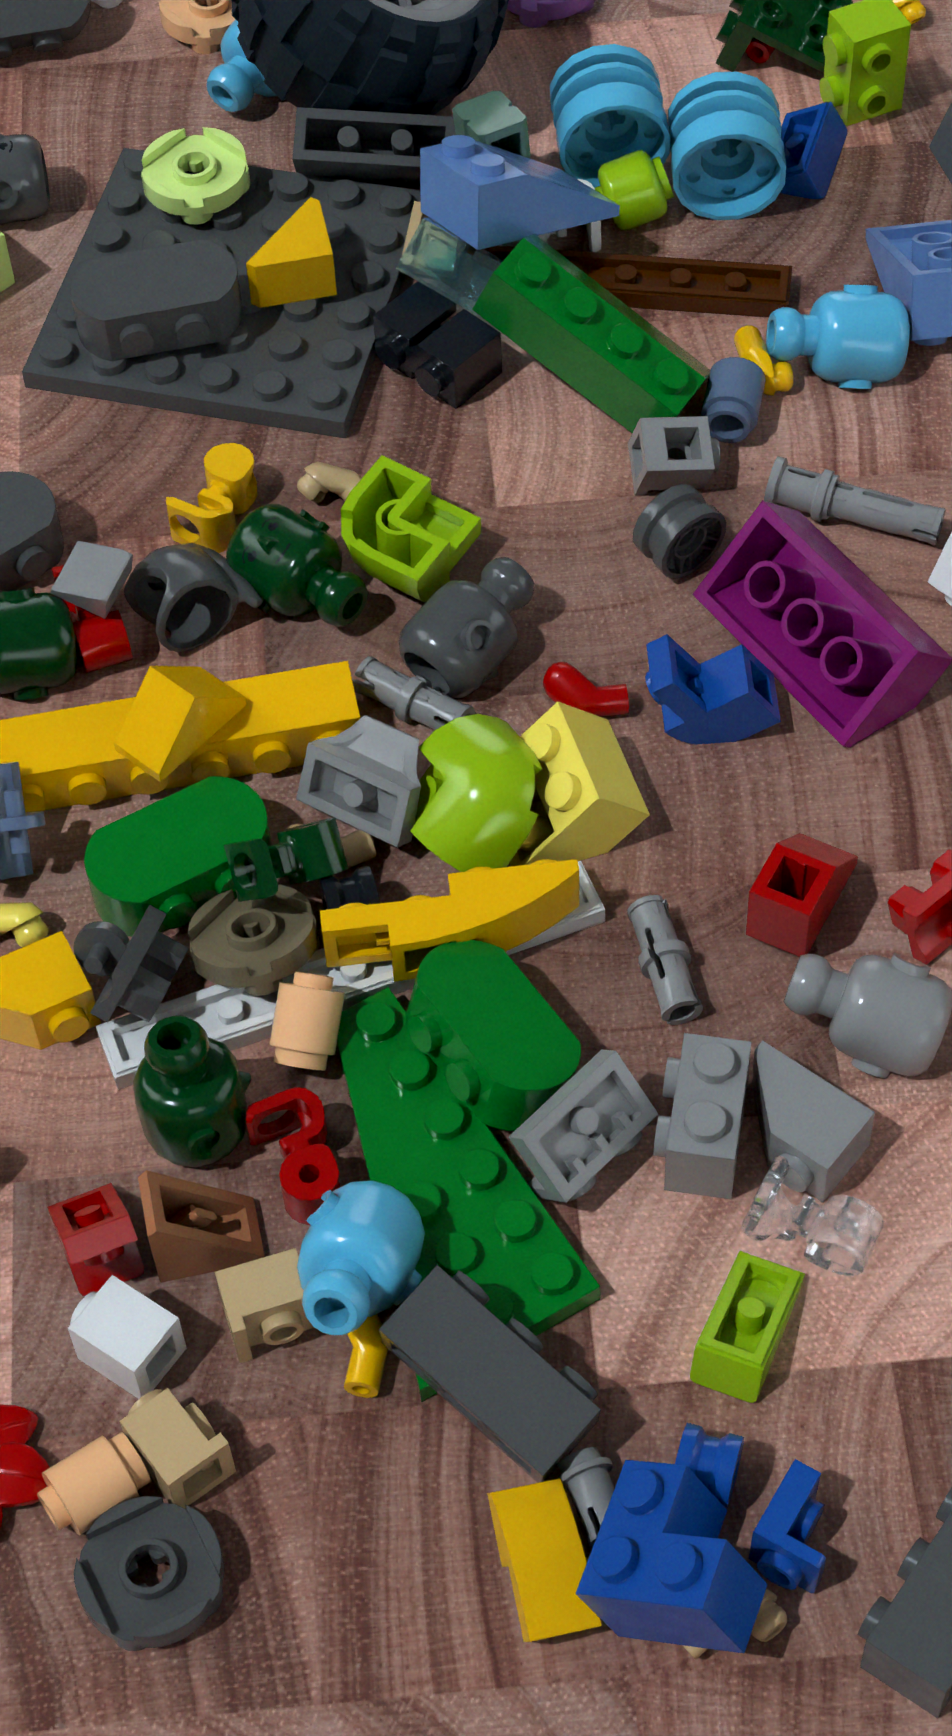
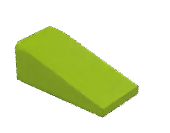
(745, 1327)

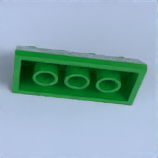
(588, 336)

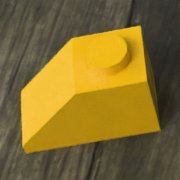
(44, 994)

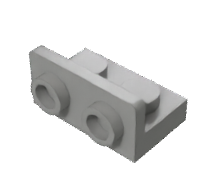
(583, 1128)

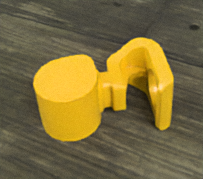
(228, 492)

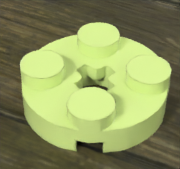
(199, 195)

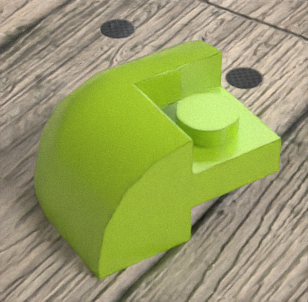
(405, 531)
(476, 793)

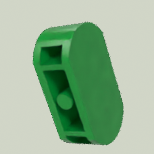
(172, 852)
(489, 1032)

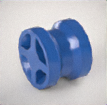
(712, 1459)

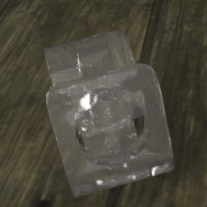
(836, 1233)

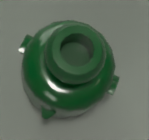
(295, 565)
(35, 643)
(190, 1094)

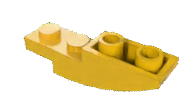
(482, 905)

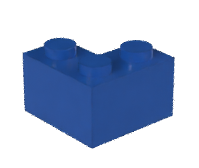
(664, 1569)

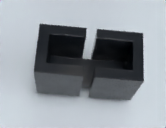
(445, 359)

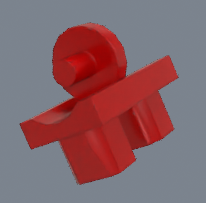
(926, 915)

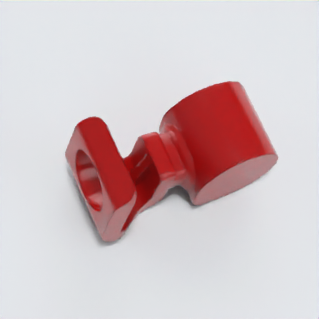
(98, 640)
(308, 1163)

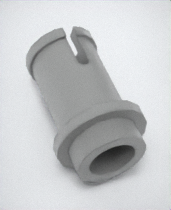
(589, 1485)

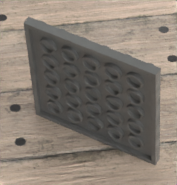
(285, 362)

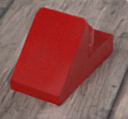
(97, 1238)

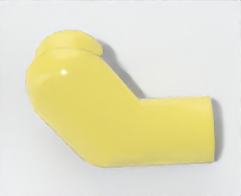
(23, 921)

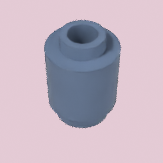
(733, 398)

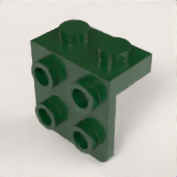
(786, 25)

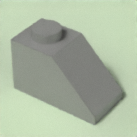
(807, 1123)

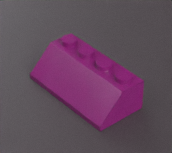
(820, 625)

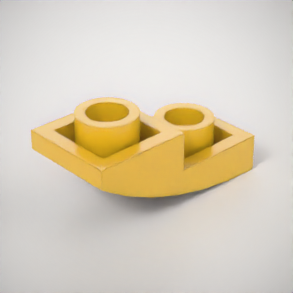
(543, 1557)

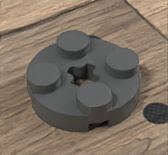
(143, 1614)

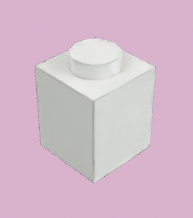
(126, 1336)

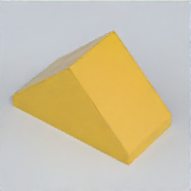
(294, 261)
(174, 717)

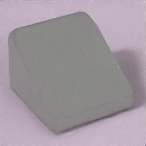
(93, 577)

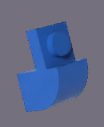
(713, 699)

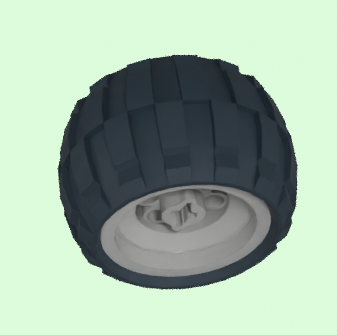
(369, 51)

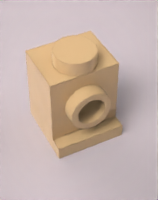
(263, 1302)
(177, 1447)

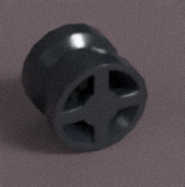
(352, 889)

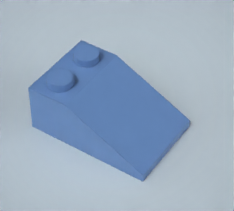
(500, 195)
(917, 269)

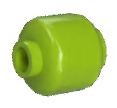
(637, 186)

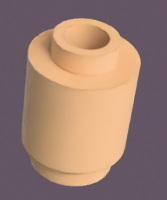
(306, 1021)
(92, 1482)

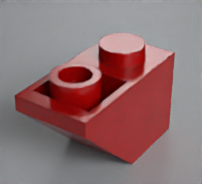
(797, 892)

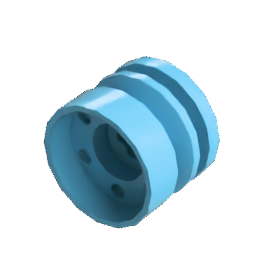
(607, 107)
(726, 146)

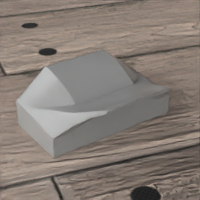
(365, 779)

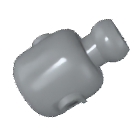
(880, 1012)

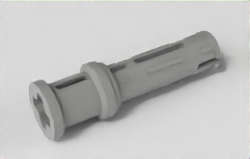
(827, 496)

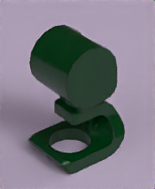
(301, 854)

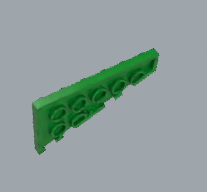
(456, 1174)

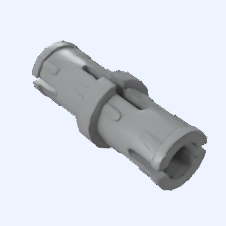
(407, 695)
(664, 960)

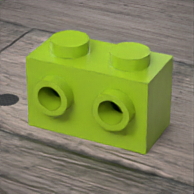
(865, 59)

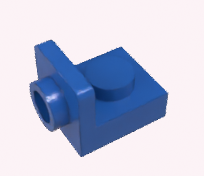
(785, 1528)

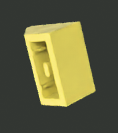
(582, 792)

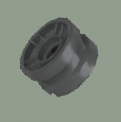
(679, 531)

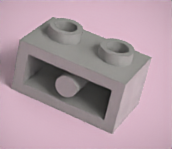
(706, 1115)

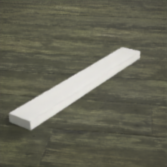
(244, 1019)

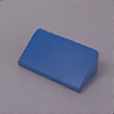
(811, 149)

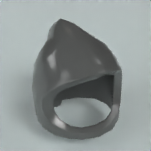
(187, 593)

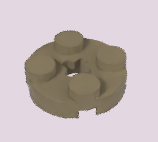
(253, 940)

